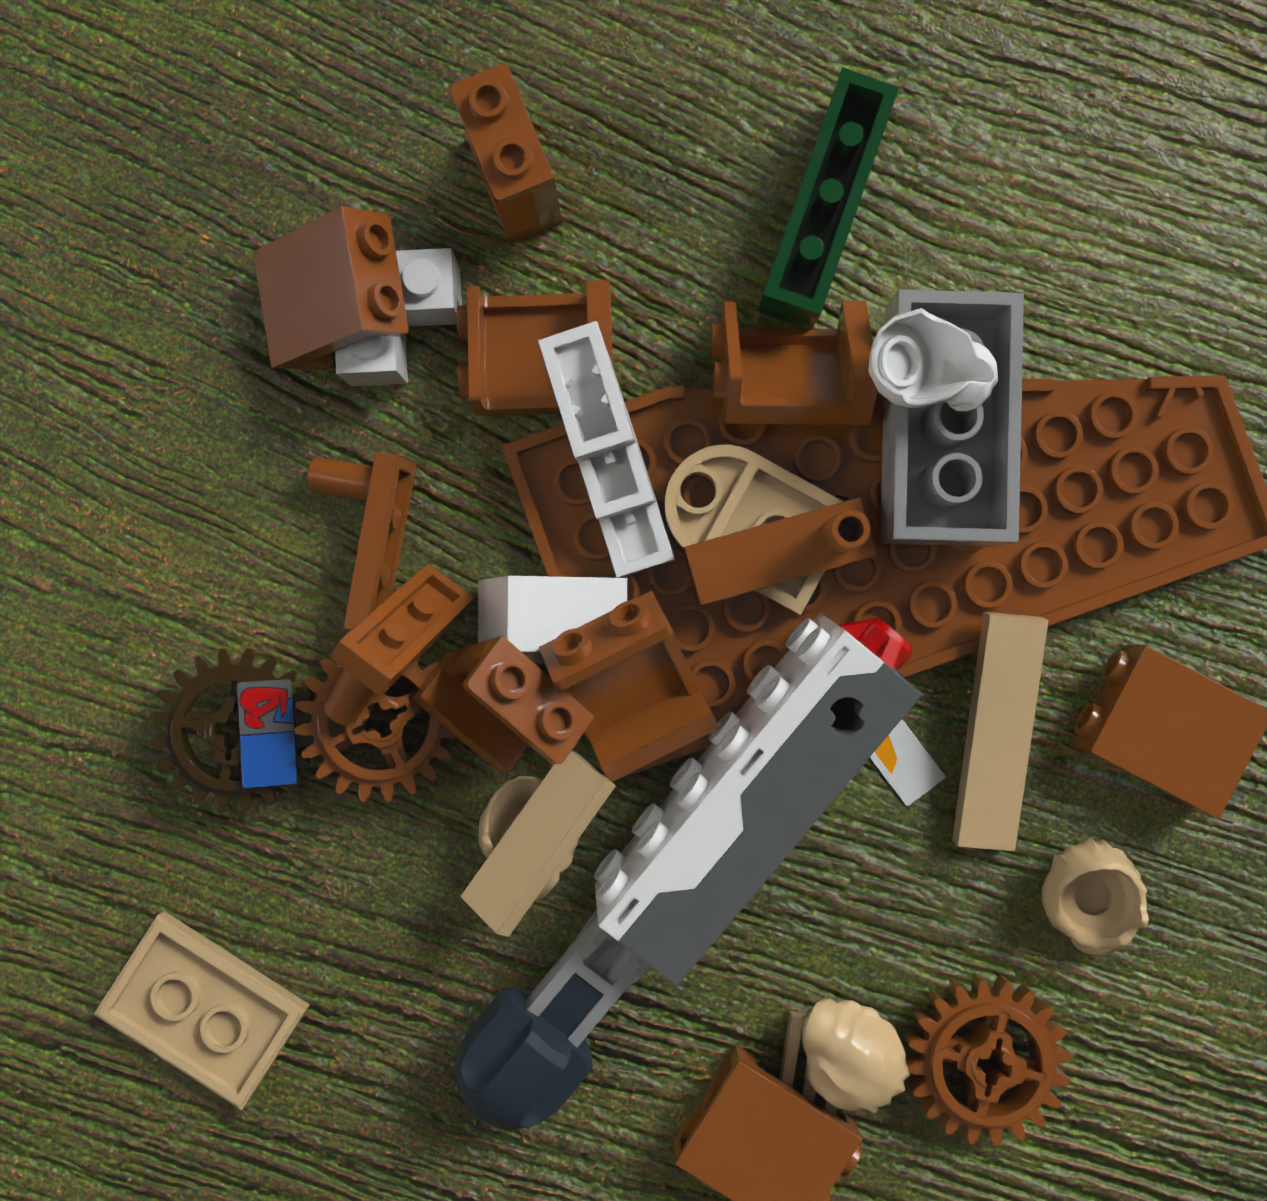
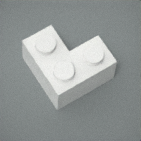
(430, 297)
(540, 608)

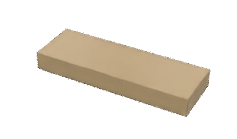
(537, 843)

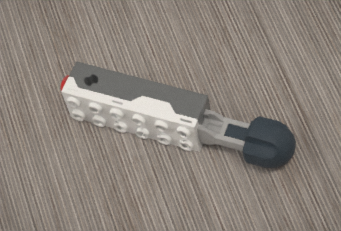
(695, 858)

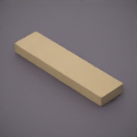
(999, 731)

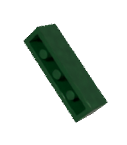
(828, 199)

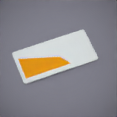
(906, 764)

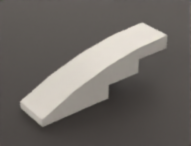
(606, 449)

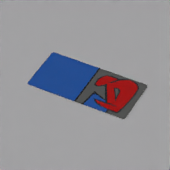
(266, 733)

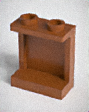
(507, 152)
(329, 287)
(504, 354)
(794, 371)
(633, 683)
(502, 704)
(1171, 728)
(764, 1138)

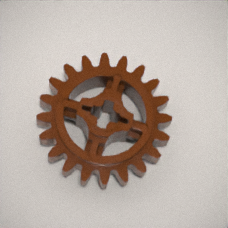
(399, 765)
(982, 1101)

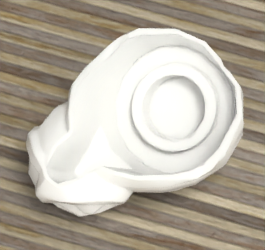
(930, 361)

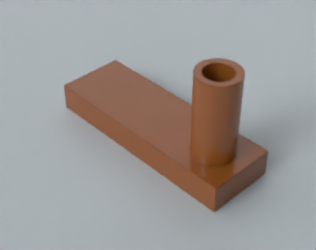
(387, 494)
(780, 551)
(393, 640)

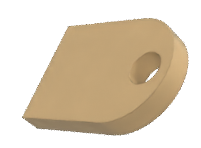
(747, 495)

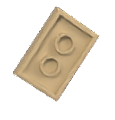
(201, 1009)

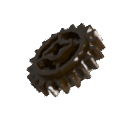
(182, 721)

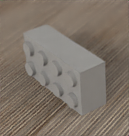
(949, 470)

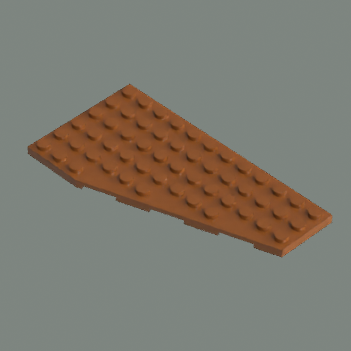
(1115, 499)

